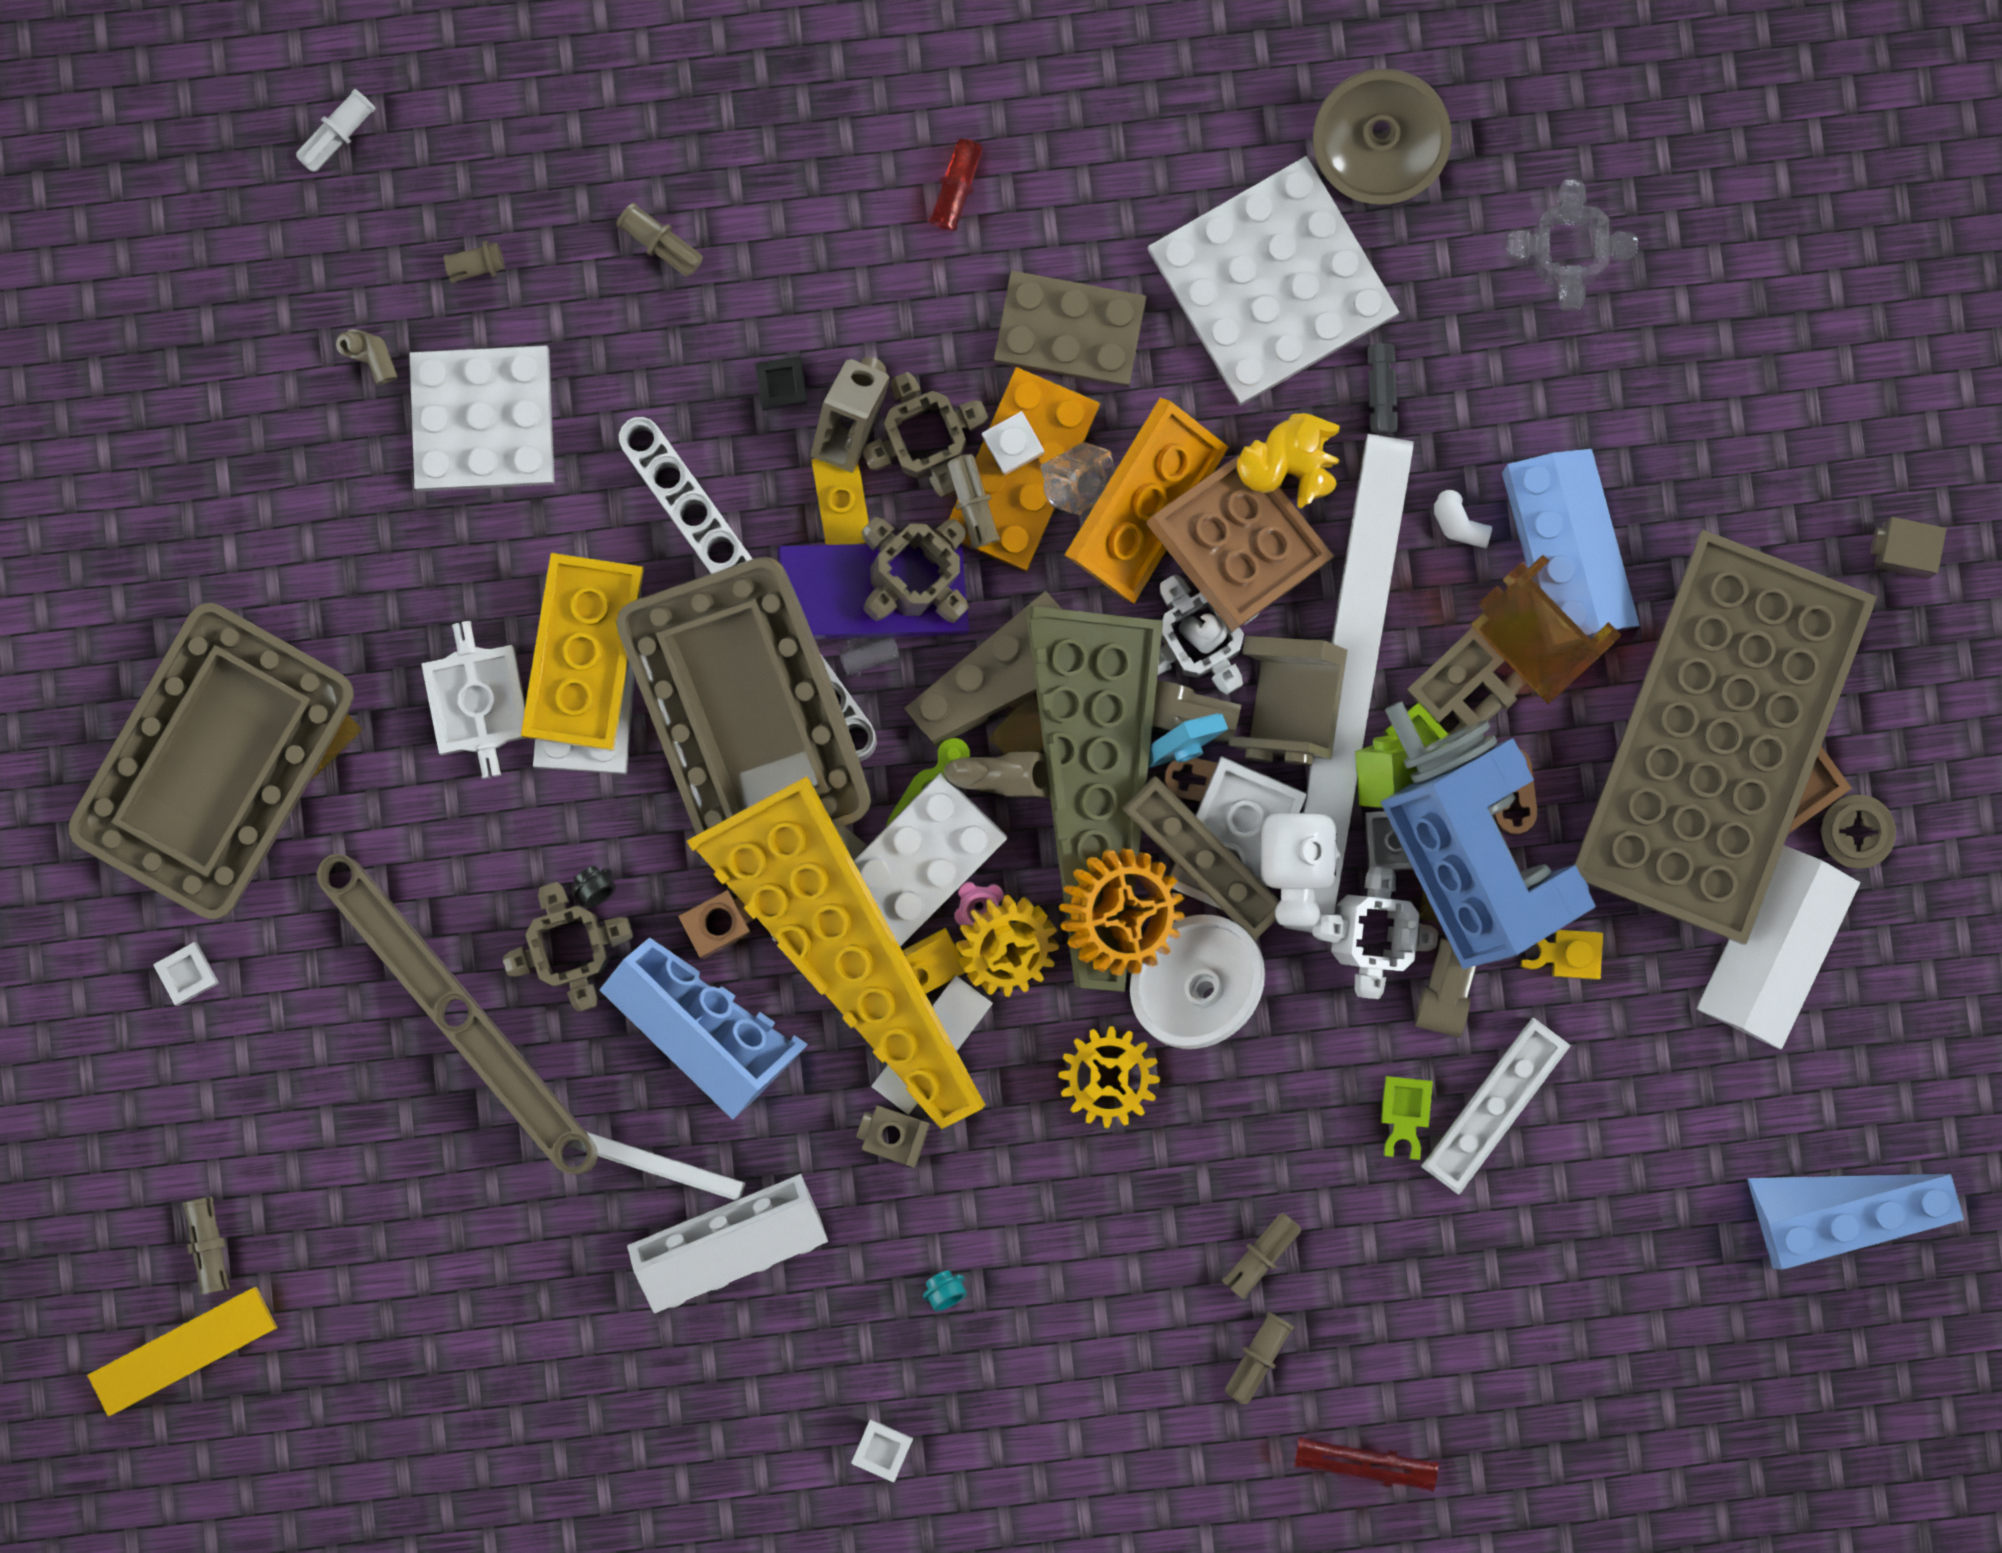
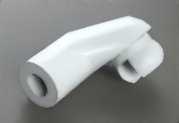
(1455, 522)
(1204, 636)

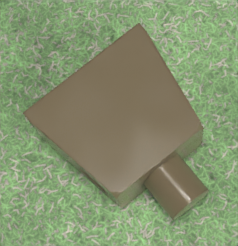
(855, 394)

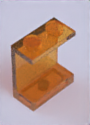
(1537, 634)

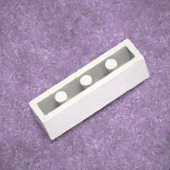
(727, 1244)

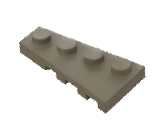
(982, 683)

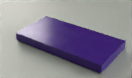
(836, 582)

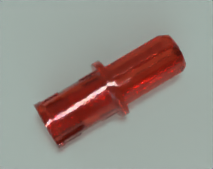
(956, 185)

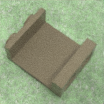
(1294, 699)

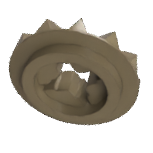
(1873, 816)

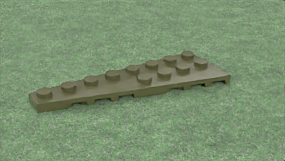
(1096, 728)

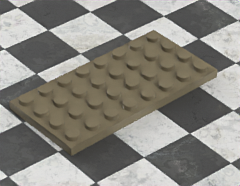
(1723, 737)

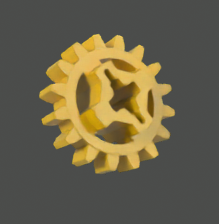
(988, 942)
(1125, 1062)

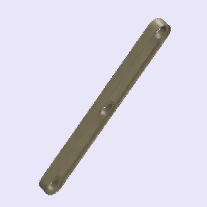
(478, 1037)

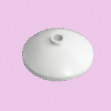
(1205, 956)

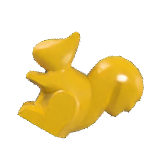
(1293, 449)

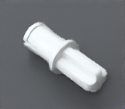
(335, 131)

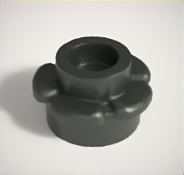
(593, 886)

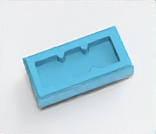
(1186, 740)

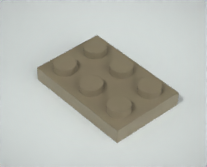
(1070, 329)

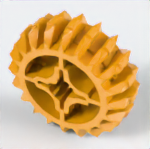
(1133, 946)

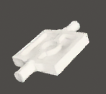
(475, 699)

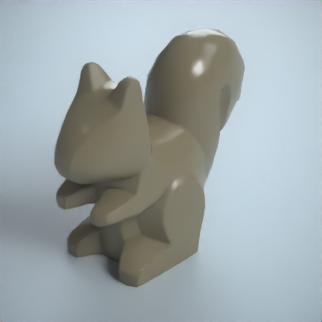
(1008, 775)

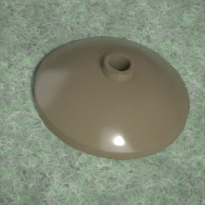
(1389, 164)

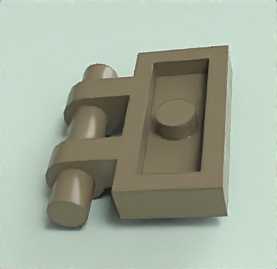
(1458, 674)

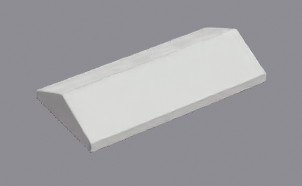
(1768, 979)

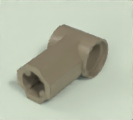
(1180, 704)
(1445, 999)

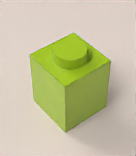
(1381, 770)

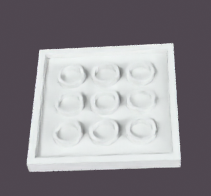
(1273, 280)

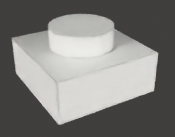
(1013, 443)
(186, 974)
(882, 1450)

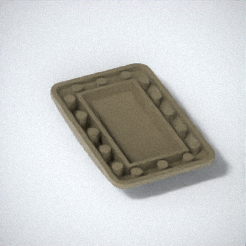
(741, 694)
(211, 761)

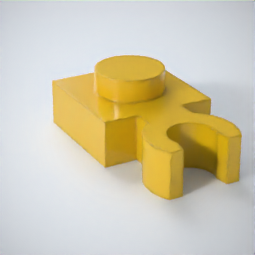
(1572, 954)

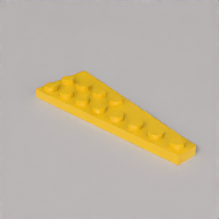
(812, 899)

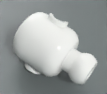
(1298, 858)

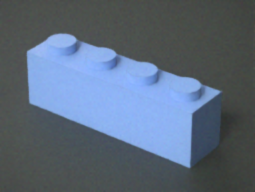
(700, 1027)
(1838, 1214)

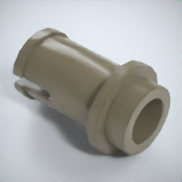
(474, 262)

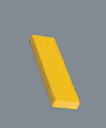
(182, 1351)

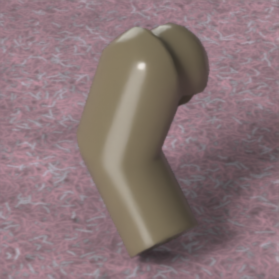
(370, 350)

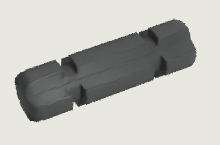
(1382, 388)

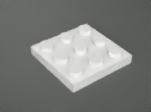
(481, 418)

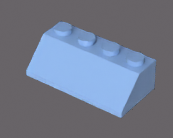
(1567, 520)

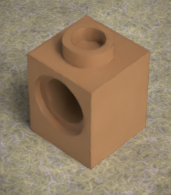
(696, 924)

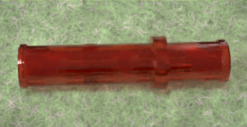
(1422, 1473)

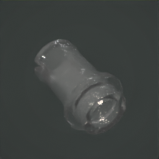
(868, 654)

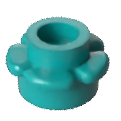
(944, 1290)

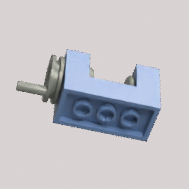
(1460, 852)

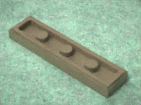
(1203, 857)

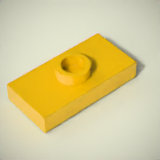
(840, 503)
(934, 960)

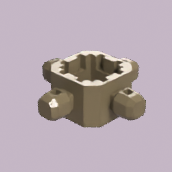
(906, 390)
(892, 591)
(521, 961)

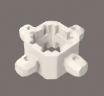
(1226, 676)
(1406, 935)

